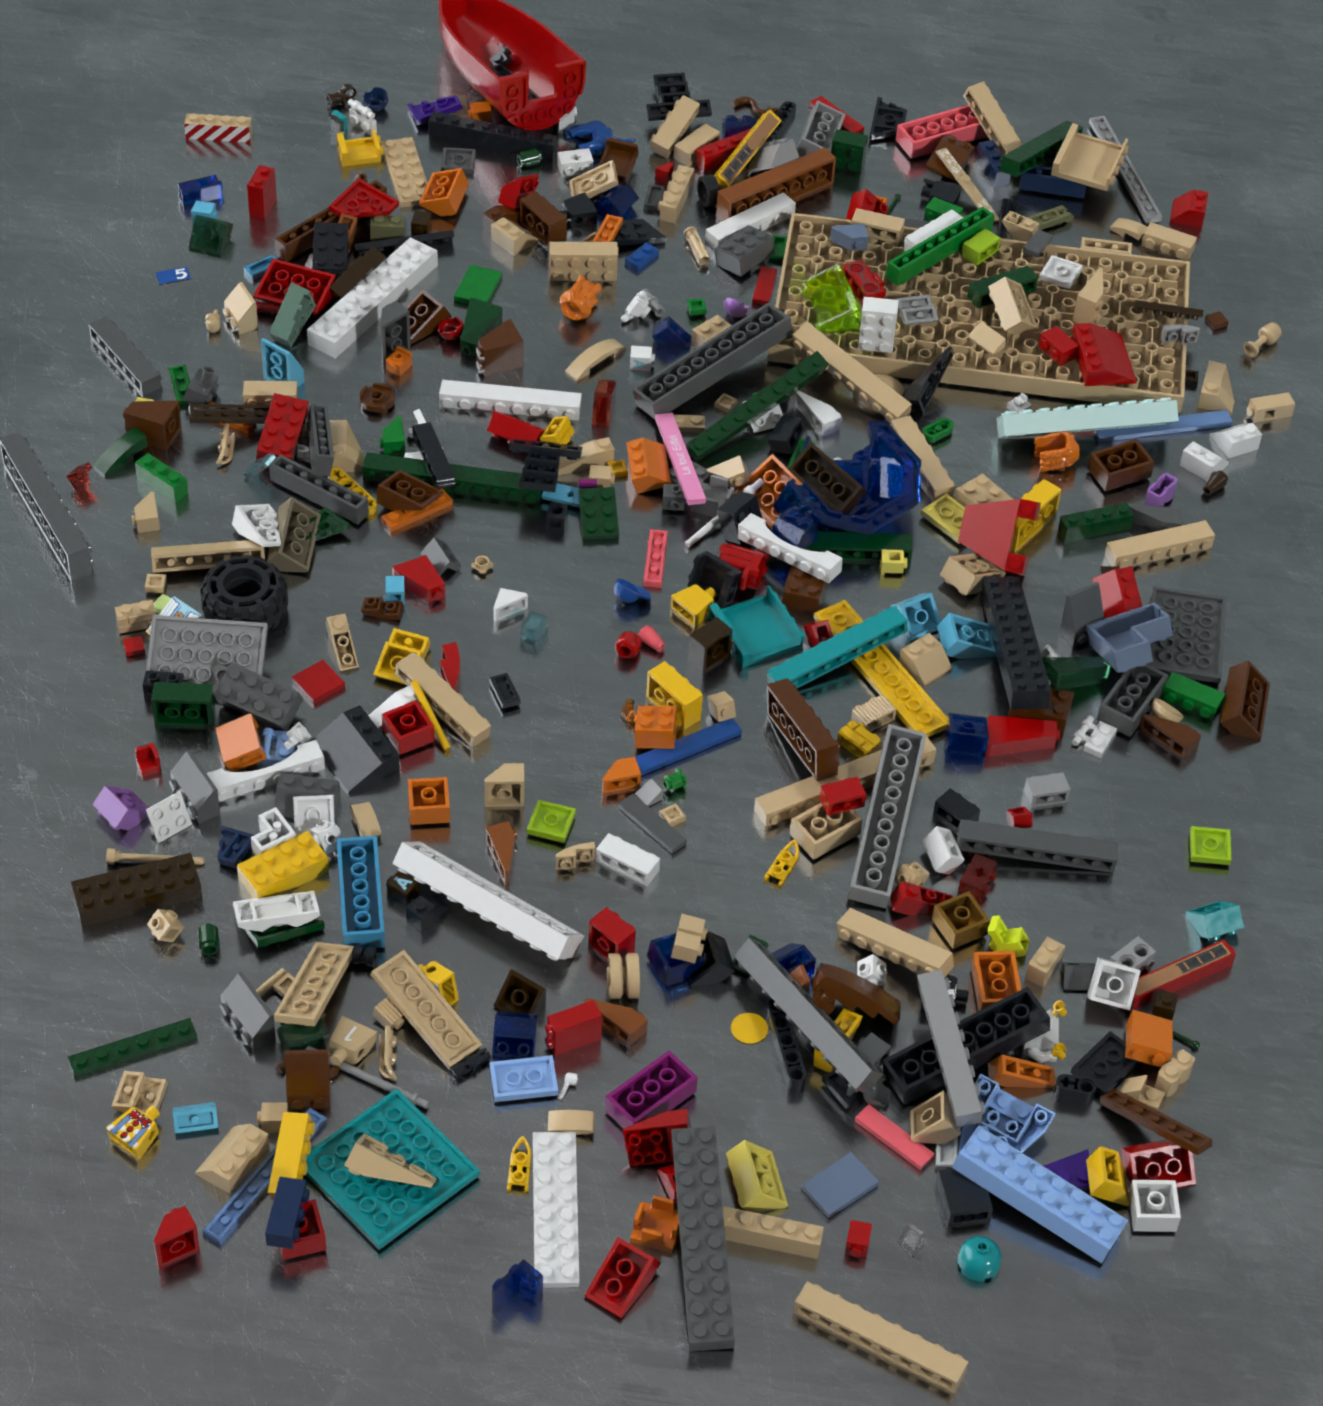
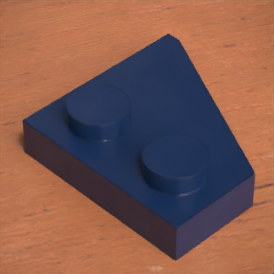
(233, 846)

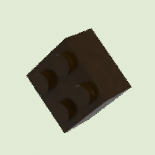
(710, 644)

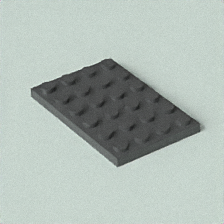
(1197, 634)

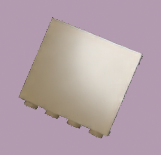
(1089, 160)

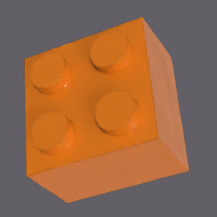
(656, 727)
(428, 800)

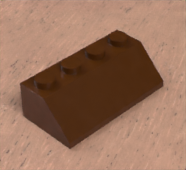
(1245, 701)

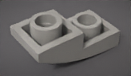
(1183, 333)

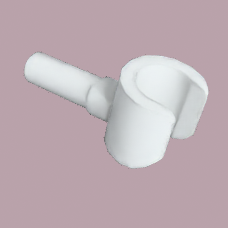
(570, 1079)

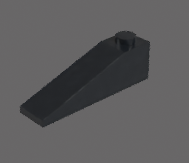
(925, 384)

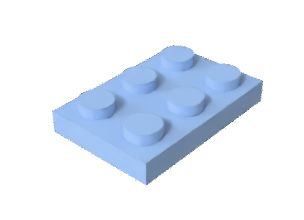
(523, 1078)

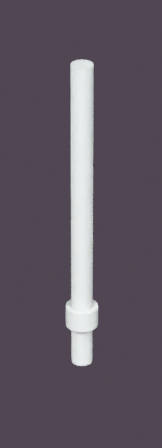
(713, 522)

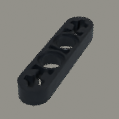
(791, 107)

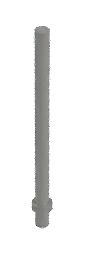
(414, 1098)

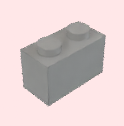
(1047, 790)

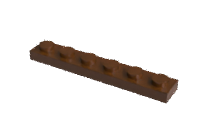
(1156, 1121)

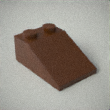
(959, 150)
(425, 315)
(406, 492)
(308, 1079)

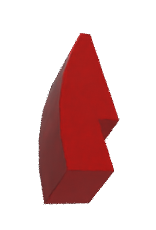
(450, 665)

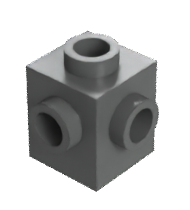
(673, 497)

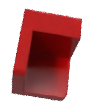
(148, 759)

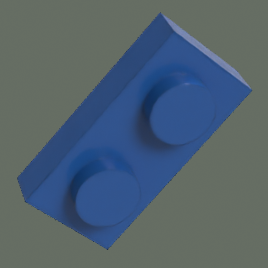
(641, 256)

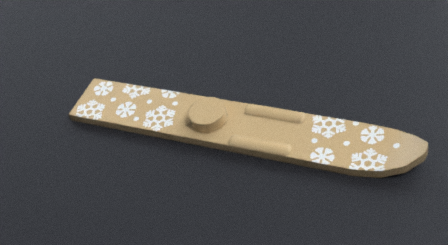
(965, 181)

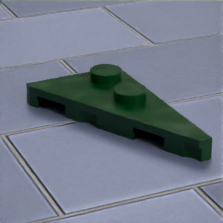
(329, 525)
(283, 933)

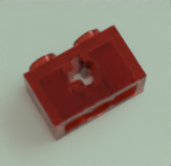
(978, 877)

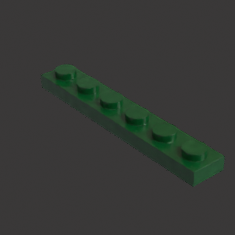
(132, 1047)

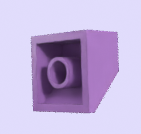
(120, 807)

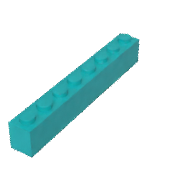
(840, 648)

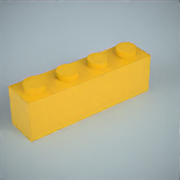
(291, 1148)

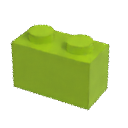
(980, 246)

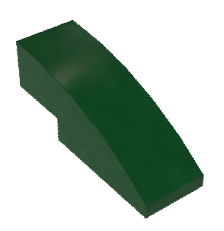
(121, 452)

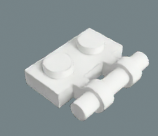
(362, 117)
(1100, 736)

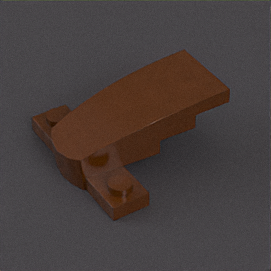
(852, 991)

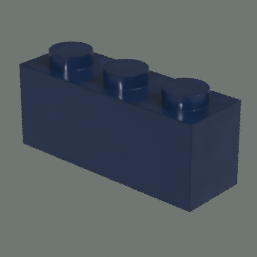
(989, 159)
(287, 1213)

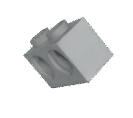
(1136, 955)

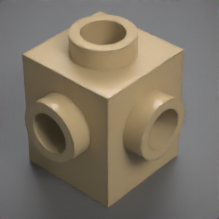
(911, 873)
(165, 925)

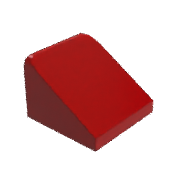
(664, 173)
(1020, 817)

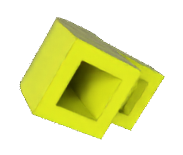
(1007, 939)

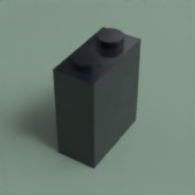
(962, 1198)

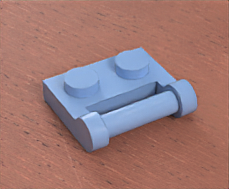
(281, 751)

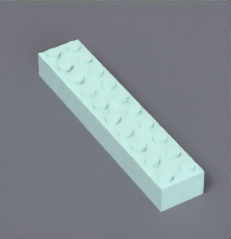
(1087, 419)

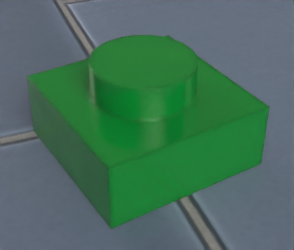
(696, 307)

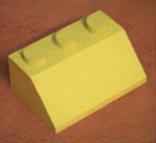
(756, 1178)

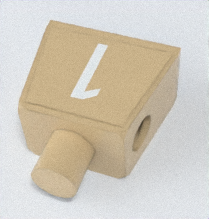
(351, 1042)

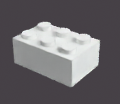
(878, 324)

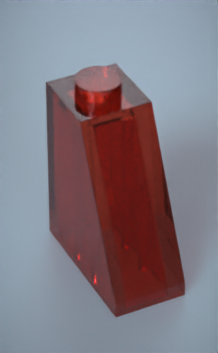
(603, 402)

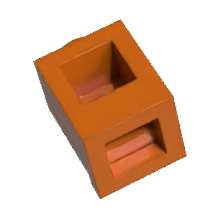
(399, 361)

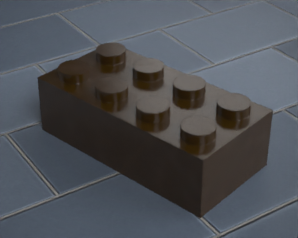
(828, 479)

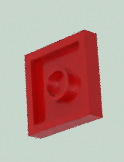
(318, 682)

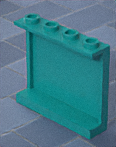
(760, 628)

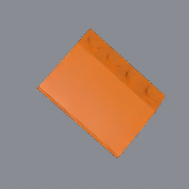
(775, 478)

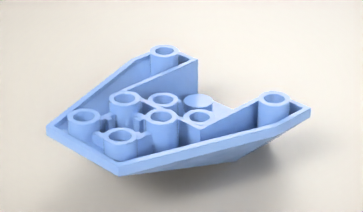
(1008, 1117)

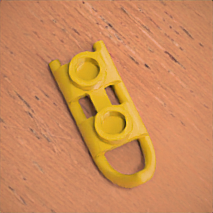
(784, 858)
(520, 1160)

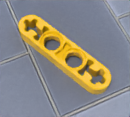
(344, 479)

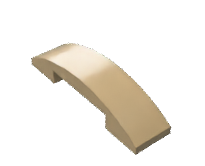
(593, 355)

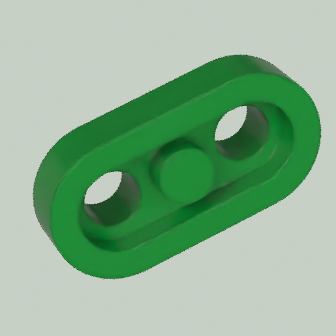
(938, 429)

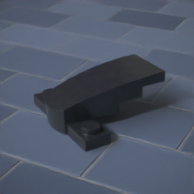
(669, 89)
(542, 462)

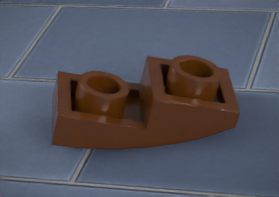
(384, 610)

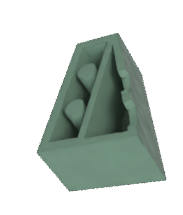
(292, 315)

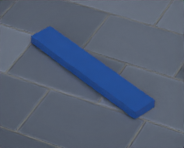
(688, 745)

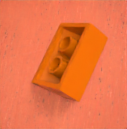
(445, 192)
(648, 464)

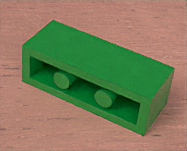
(161, 478)
(1193, 696)

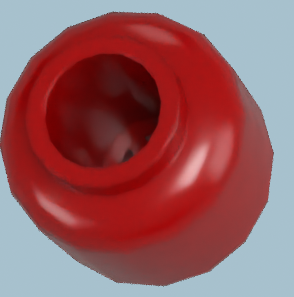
(628, 645)

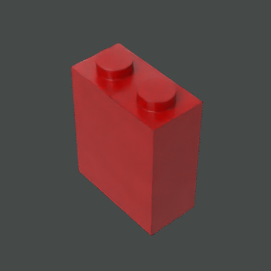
(261, 192)
(573, 1028)

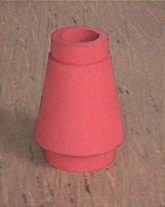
(651, 638)

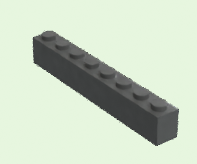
(1037, 845)

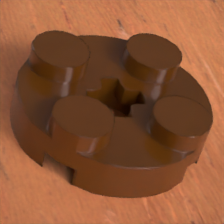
(381, 405)

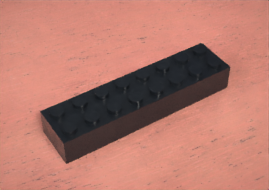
(986, 1035)

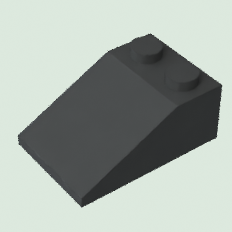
(1081, 609)

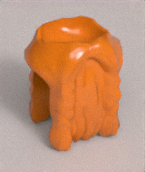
(580, 299)
(1056, 450)

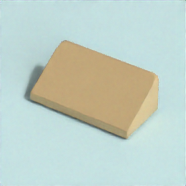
(987, 338)

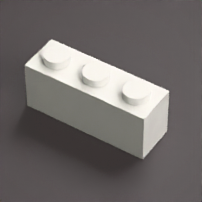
(627, 859)

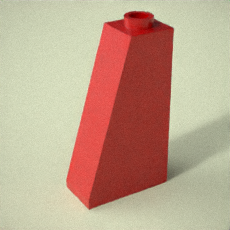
(1019, 735)

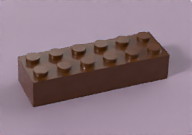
(803, 729)

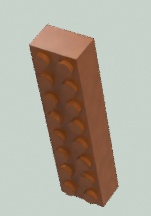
(792, 178)

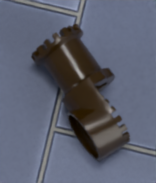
(340, 97)

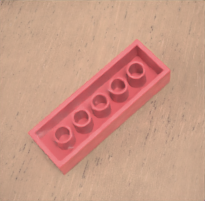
(924, 134)

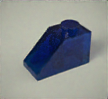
(671, 334)

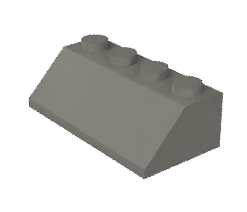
(820, 129)

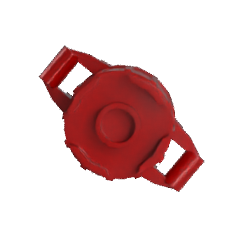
(749, 561)

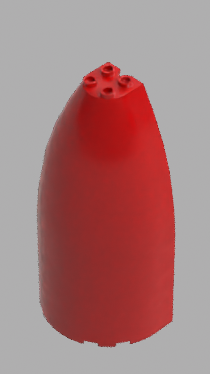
(539, 60)

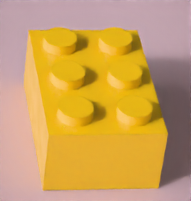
(669, 688)

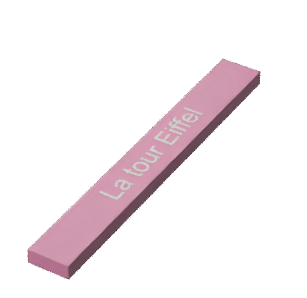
(680, 459)

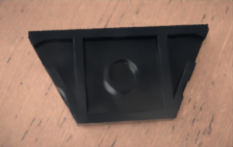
(886, 120)
(638, 232)

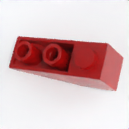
(916, 900)

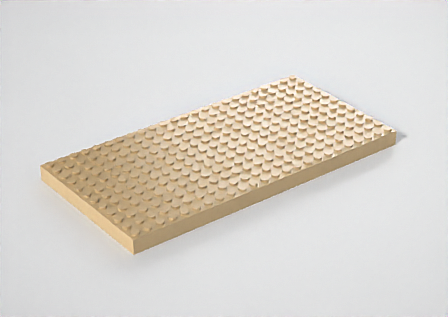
(1022, 363)

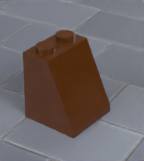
(500, 350)
(155, 419)

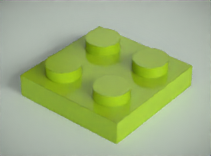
(551, 821)
(1210, 845)

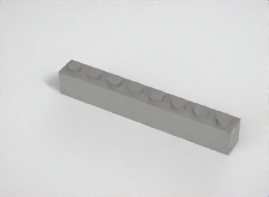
(949, 1048)

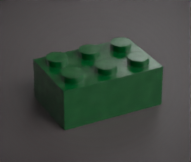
(183, 704)

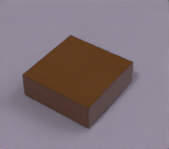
(1216, 320)

